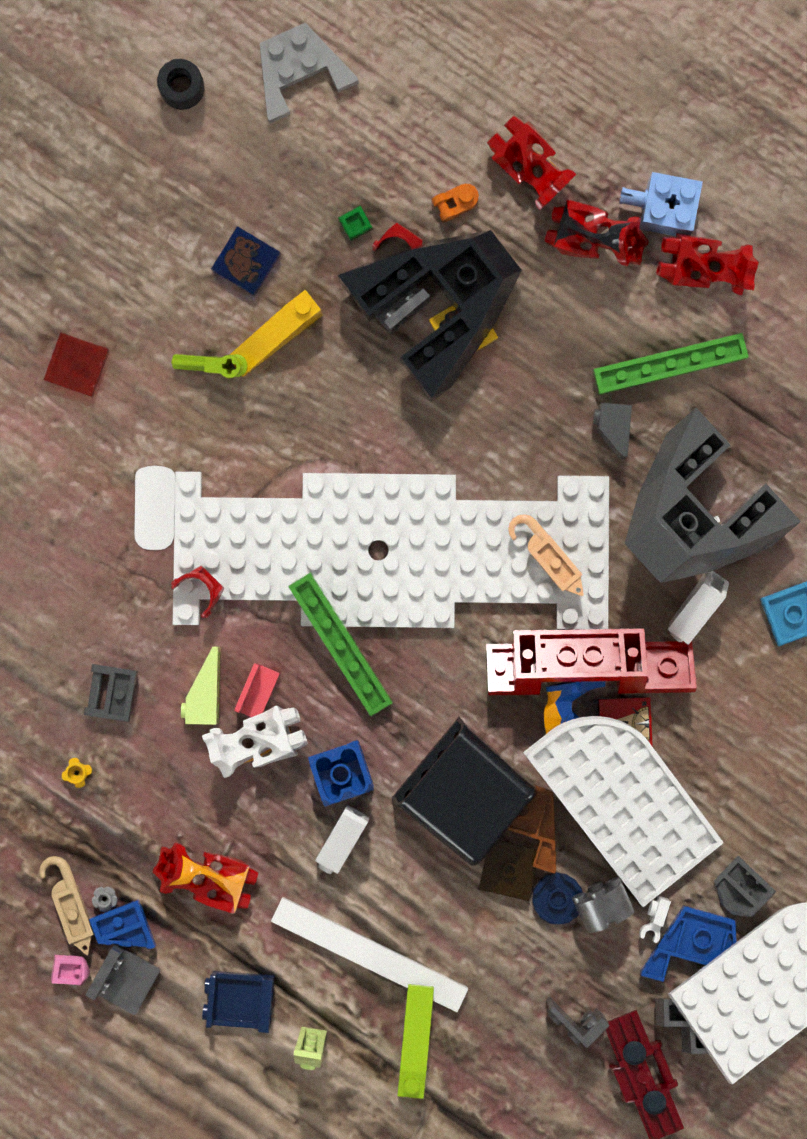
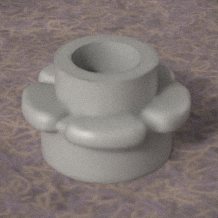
(109, 893)

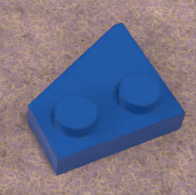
(123, 926)

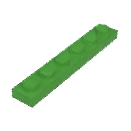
(670, 363)
(340, 643)

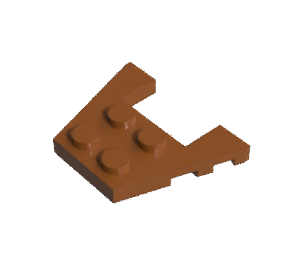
(539, 823)

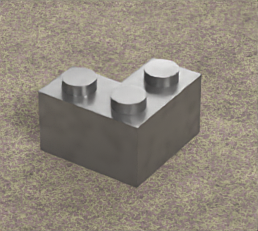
(669, 1016)

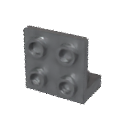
(403, 309)
(124, 979)
(591, 1025)

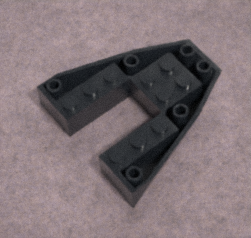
(472, 274)

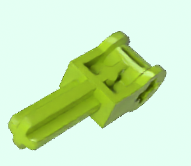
(211, 364)

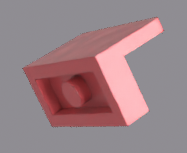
(257, 690)

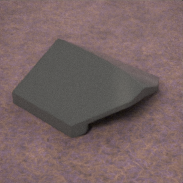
(742, 889)

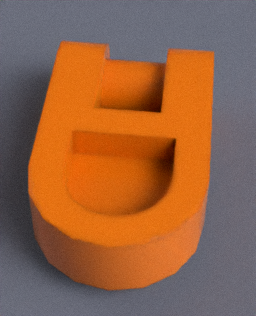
(464, 197)

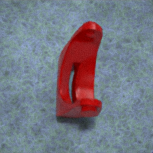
(399, 231)
(212, 584)

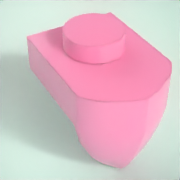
(70, 970)

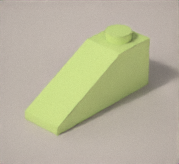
(204, 695)

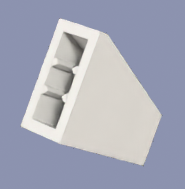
(698, 607)
(341, 840)

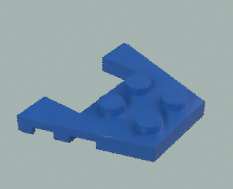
(693, 937)

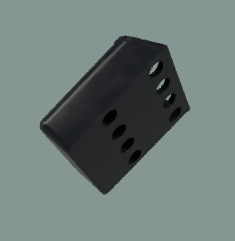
(466, 794)

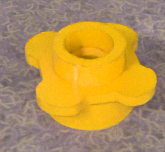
(69, 773)

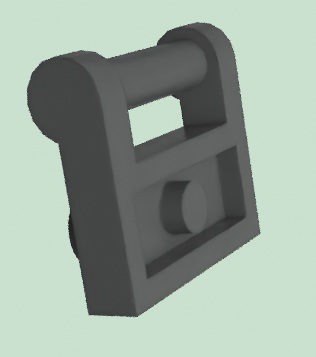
(118, 696)

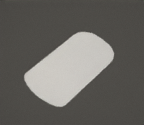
(154, 507)

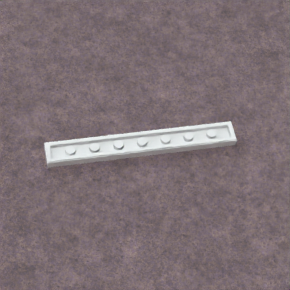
(367, 952)

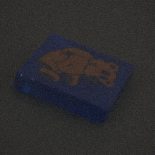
(245, 261)

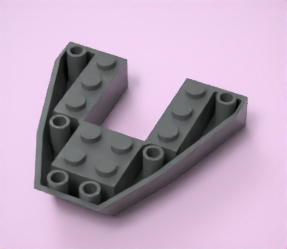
(675, 531)

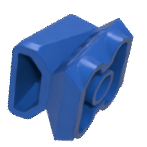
(341, 773)

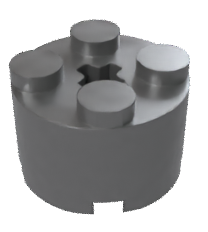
(603, 905)

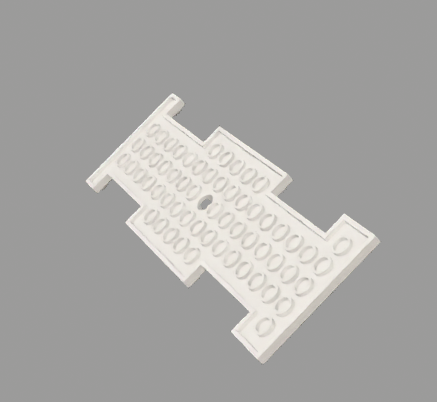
(436, 544)

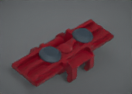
(635, 1079)

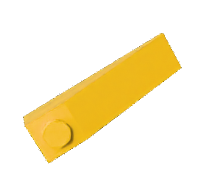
(279, 330)

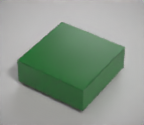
(355, 223)

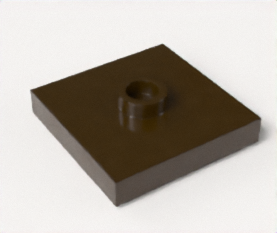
(509, 870)

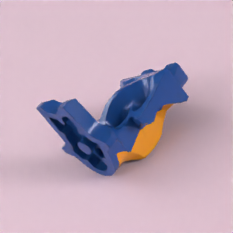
(560, 701)

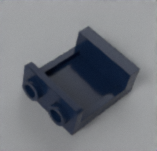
(239, 1000)

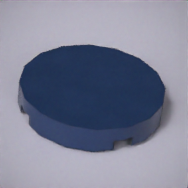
(554, 896)

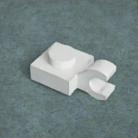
(658, 912)

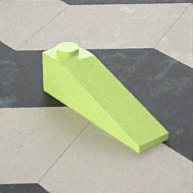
(310, 1048)

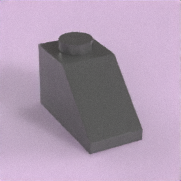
(614, 426)

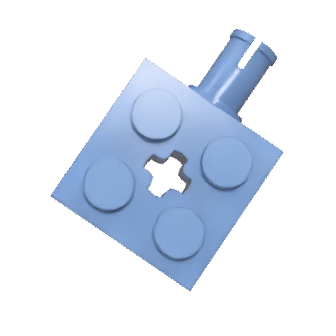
(654, 204)

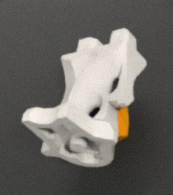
(229, 753)

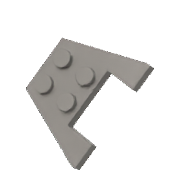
(294, 58)

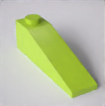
(415, 1041)

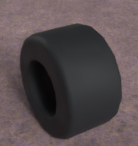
(178, 68)

